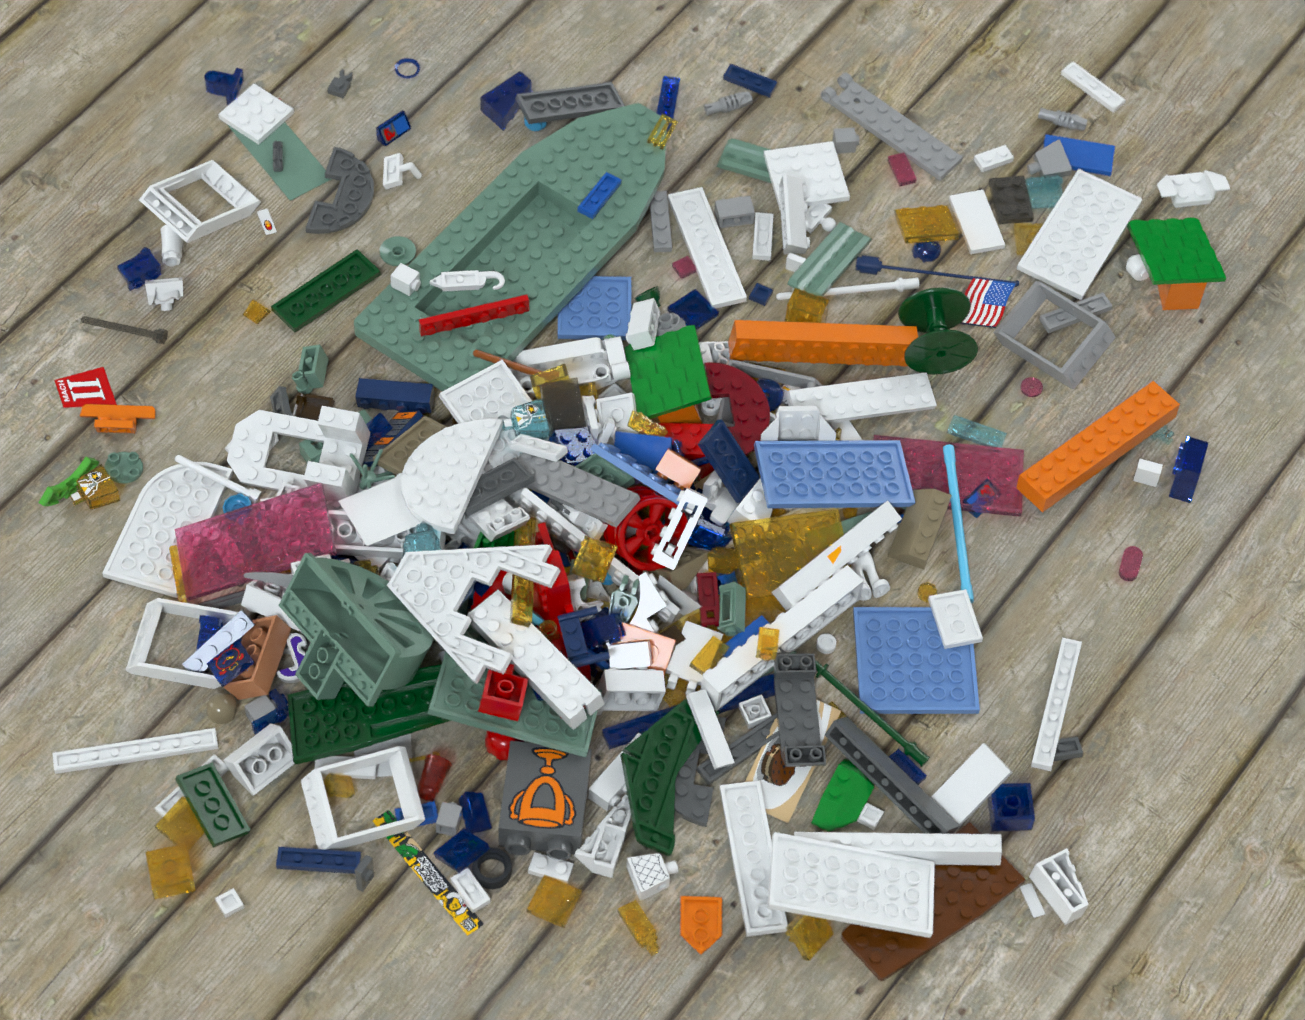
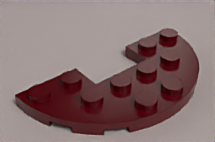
(746, 400)

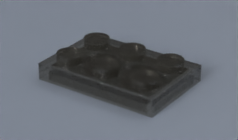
(1011, 200)
(562, 404)

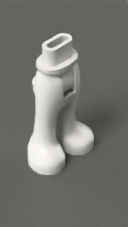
(878, 586)

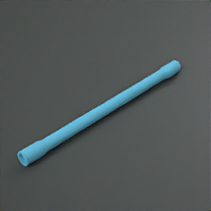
(950, 460)

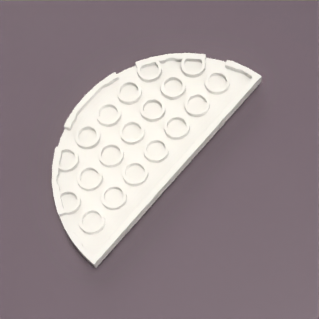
(446, 470)

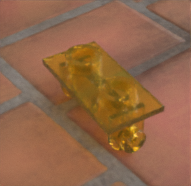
(644, 425)

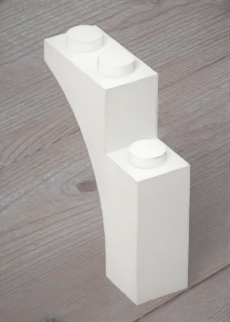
(650, 602)

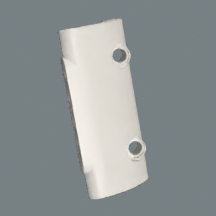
(582, 358)

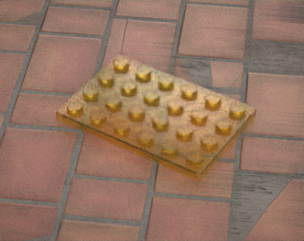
(780, 546)

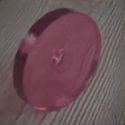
(1031, 392)

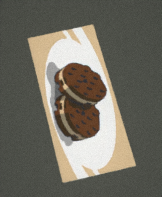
(782, 784)

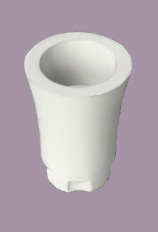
(171, 246)

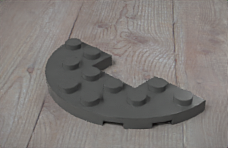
(352, 197)
(693, 800)

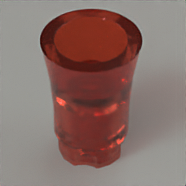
(432, 776)

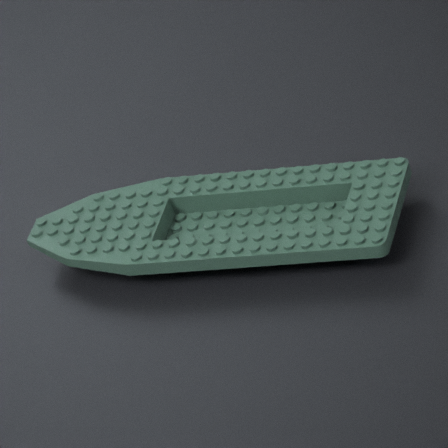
(532, 236)

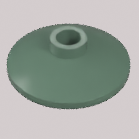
(397, 245)

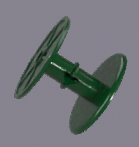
(934, 313)

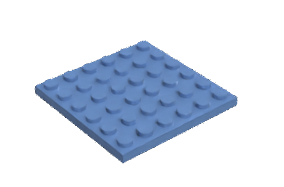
(906, 665)

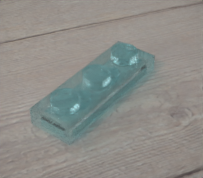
(976, 432)

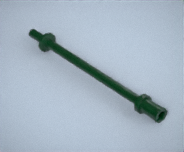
(909, 747)

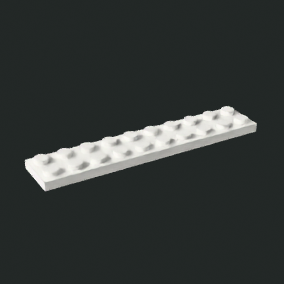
(573, 536)

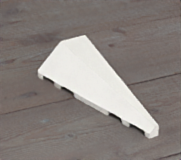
(604, 846)

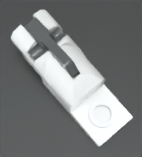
(589, 525)

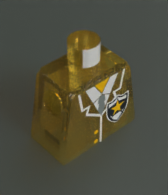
(96, 489)

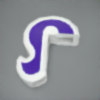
(296, 643)

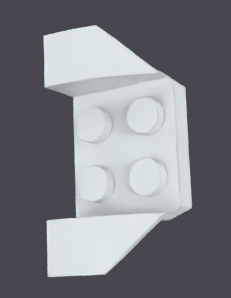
(1192, 188)
(798, 424)

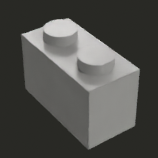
(734, 212)

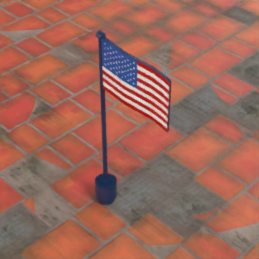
(986, 295)

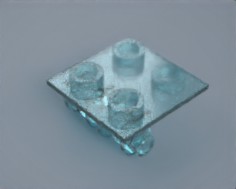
(1044, 191)

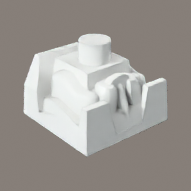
(164, 291)

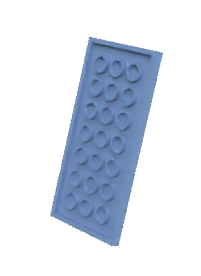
(833, 474)

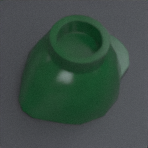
(653, 292)

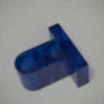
(224, 84)
(208, 627)

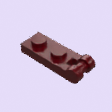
(708, 598)

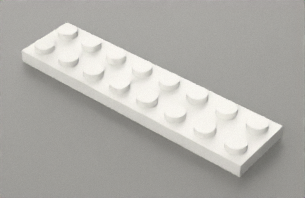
(707, 248)
(867, 397)
(751, 855)

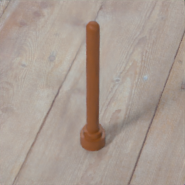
(510, 364)

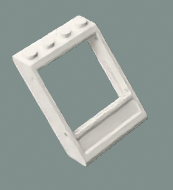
(180, 219)

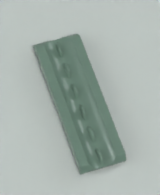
(744, 159)
(829, 260)

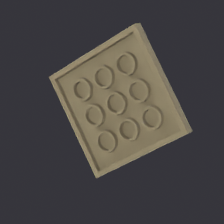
(397, 453)

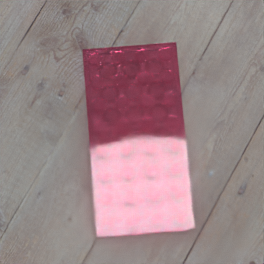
(973, 466)
(254, 539)

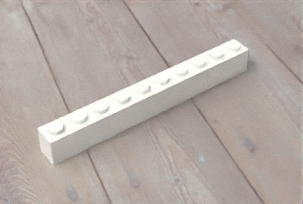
(939, 848)

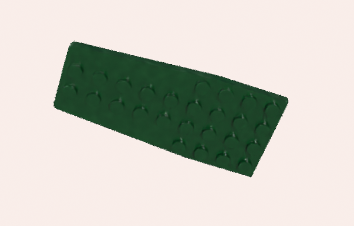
(347, 724)

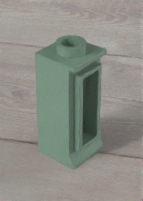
(732, 609)

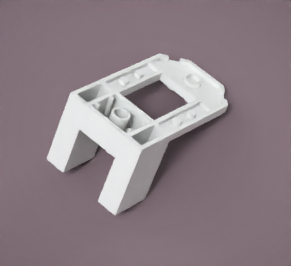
(338, 429)

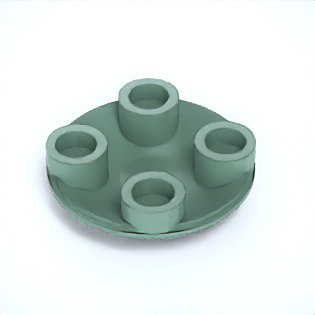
(124, 467)

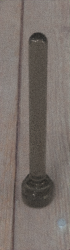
(159, 335)

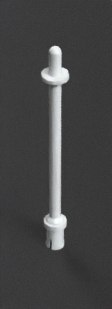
(900, 285)

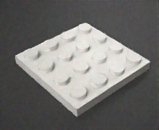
(816, 167)

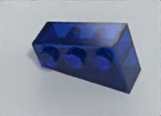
(1188, 468)

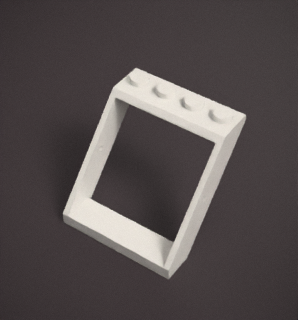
(136, 663)
(320, 810)

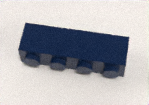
(395, 395)

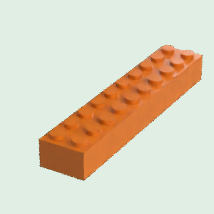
(820, 342)
(1097, 446)

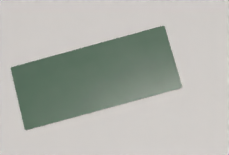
(300, 168)

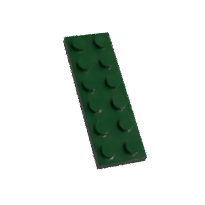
(325, 290)

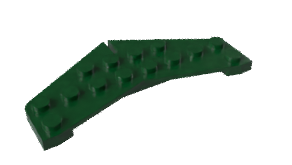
(652, 776)

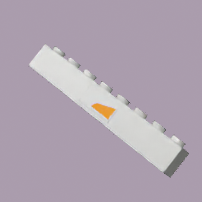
(838, 554)

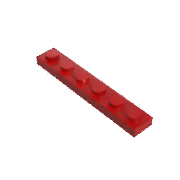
(473, 315)

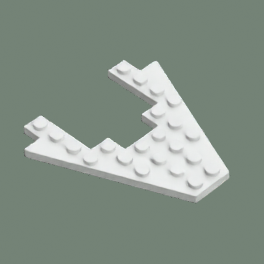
(437, 582)

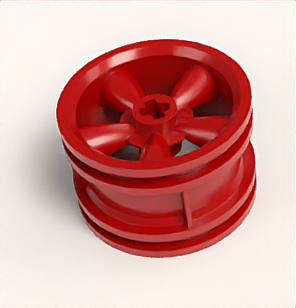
(628, 548)

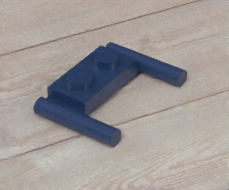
(574, 638)

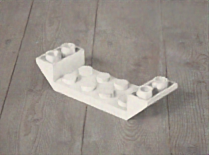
(498, 519)

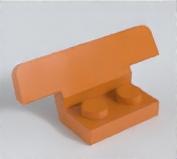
(117, 417)

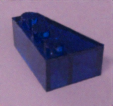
(500, 102)

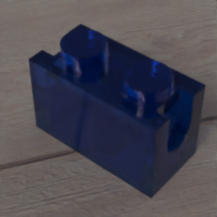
(602, 630)

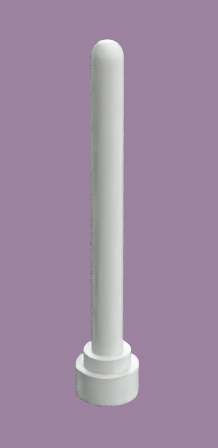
(253, 494)

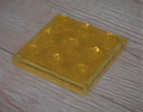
(926, 224)

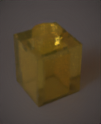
(722, 560)
(767, 643)

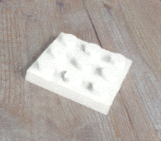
(256, 113)

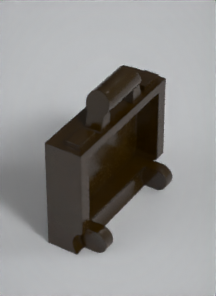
(310, 405)

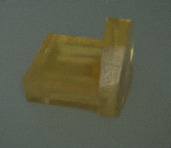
(339, 786)

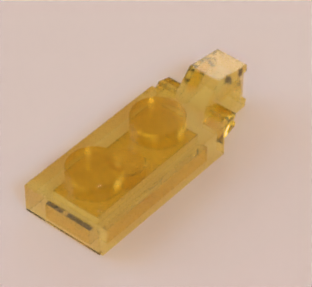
(639, 926)

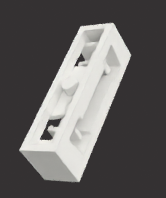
(665, 557)

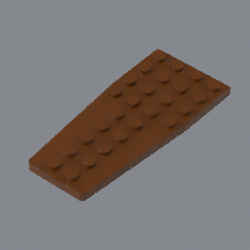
(960, 899)

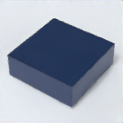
(761, 294)

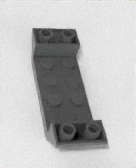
(797, 710)

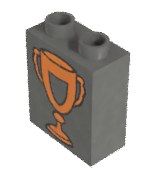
(543, 800)

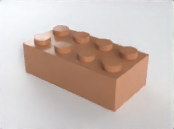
(266, 646)

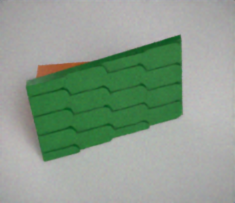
(1177, 259)
(669, 377)

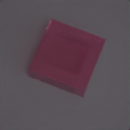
(684, 267)

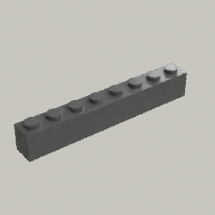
(890, 778)

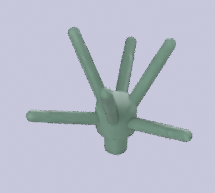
(369, 476)

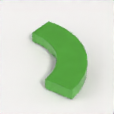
(69, 486)

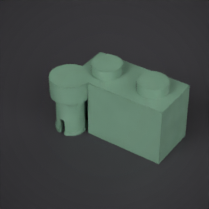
(311, 369)

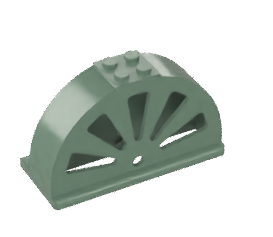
(354, 630)

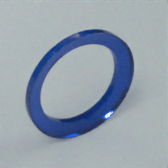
(404, 60)

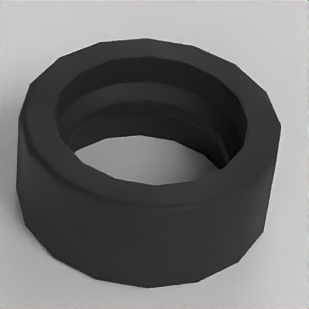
(493, 883)

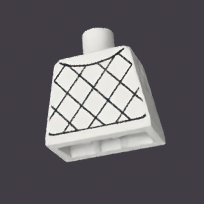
(650, 874)

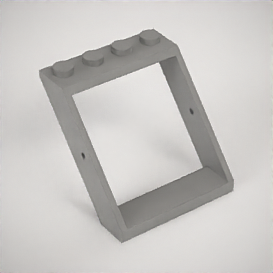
(1084, 356)
(769, 373)

